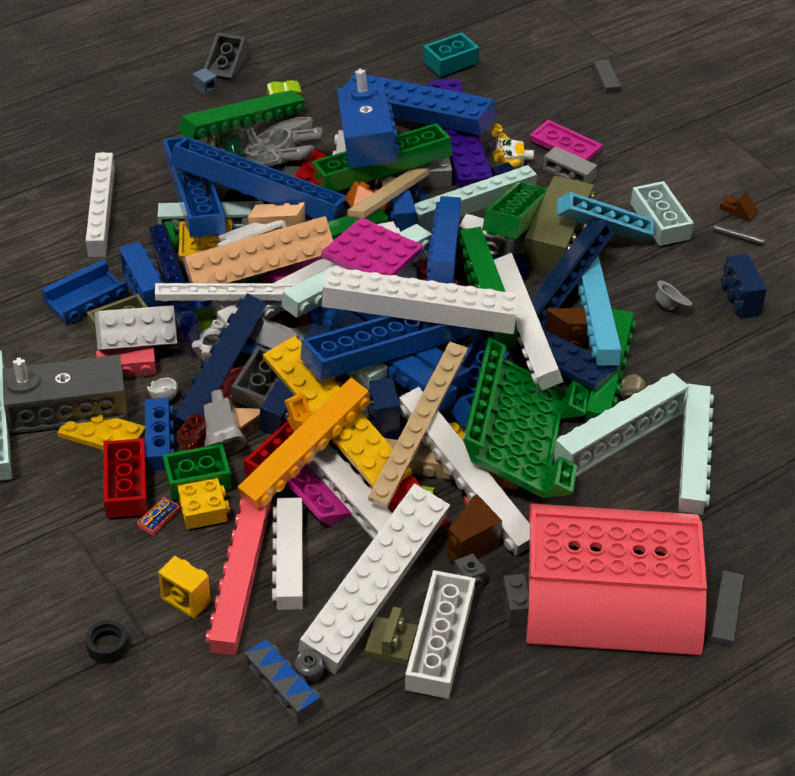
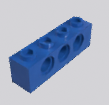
(157, 432)

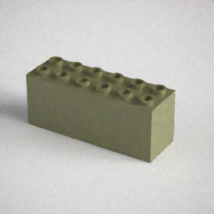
(551, 234)

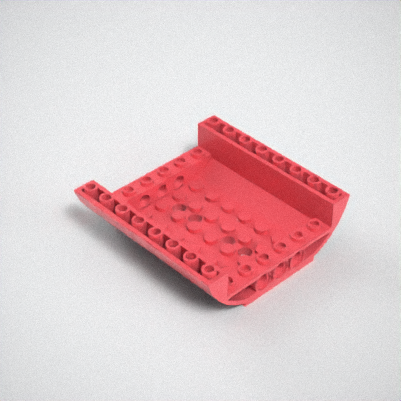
(615, 594)

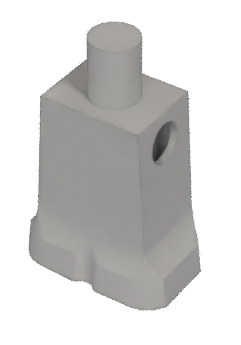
(223, 424)

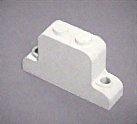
(249, 231)

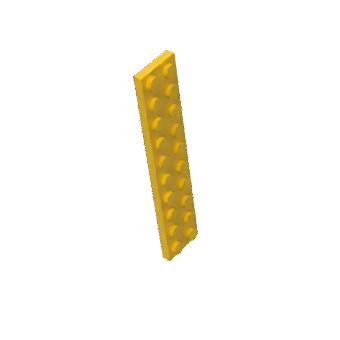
(358, 439)

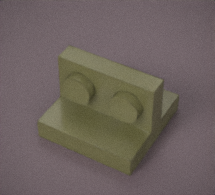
(391, 638)

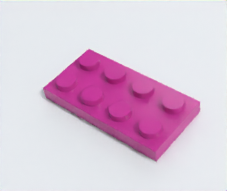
(553, 134)

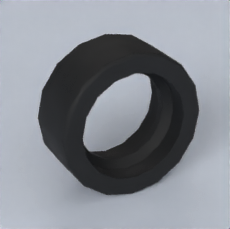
(102, 628)

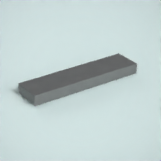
(727, 608)

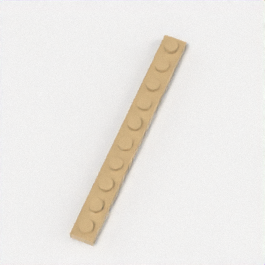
(417, 425)

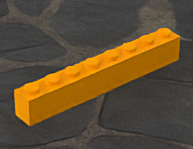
(304, 444)

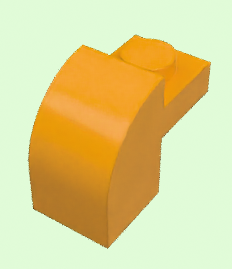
(298, 410)

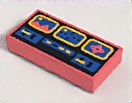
(158, 516)

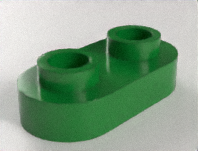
(172, 231)

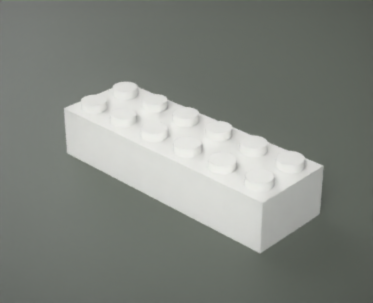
(440, 634)

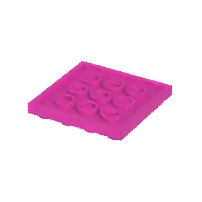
(371, 249)

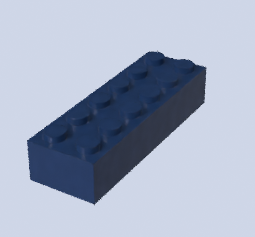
(273, 409)

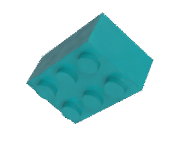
(451, 54)

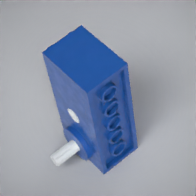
(367, 123)

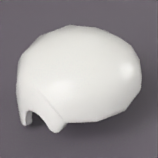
(163, 388)

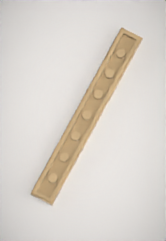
(387, 192)

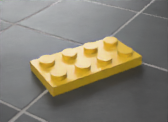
(100, 430)

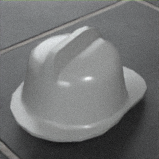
(669, 296)

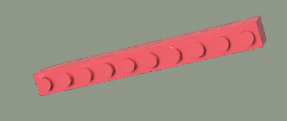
(238, 579)

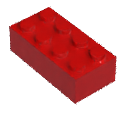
(125, 478)

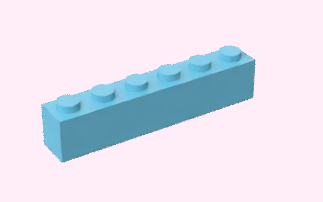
(621, 221)

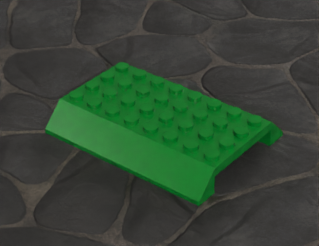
(517, 425)

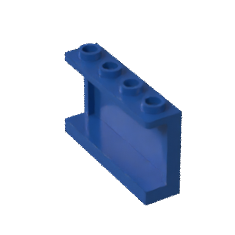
(84, 292)

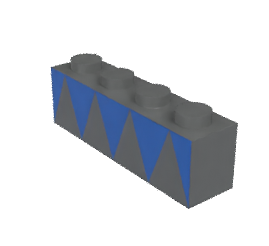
(282, 681)

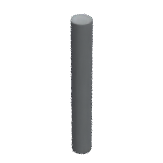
(740, 235)

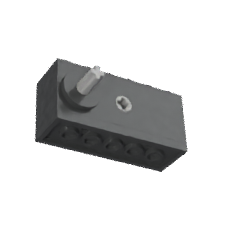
(62, 392)

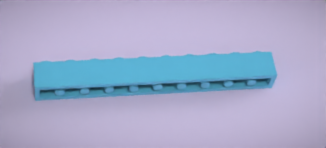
(599, 316)

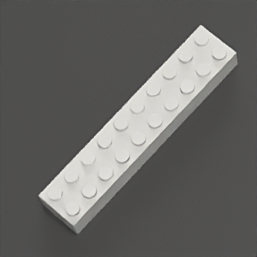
(420, 300)
(374, 577)

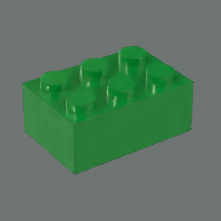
(196, 466)

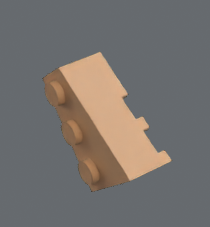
(270, 212)

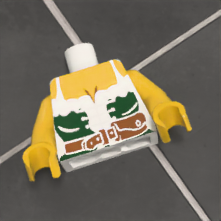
(509, 150)

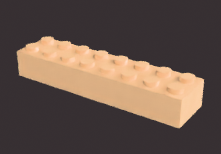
(259, 253)

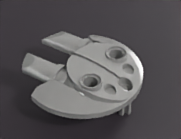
(280, 142)

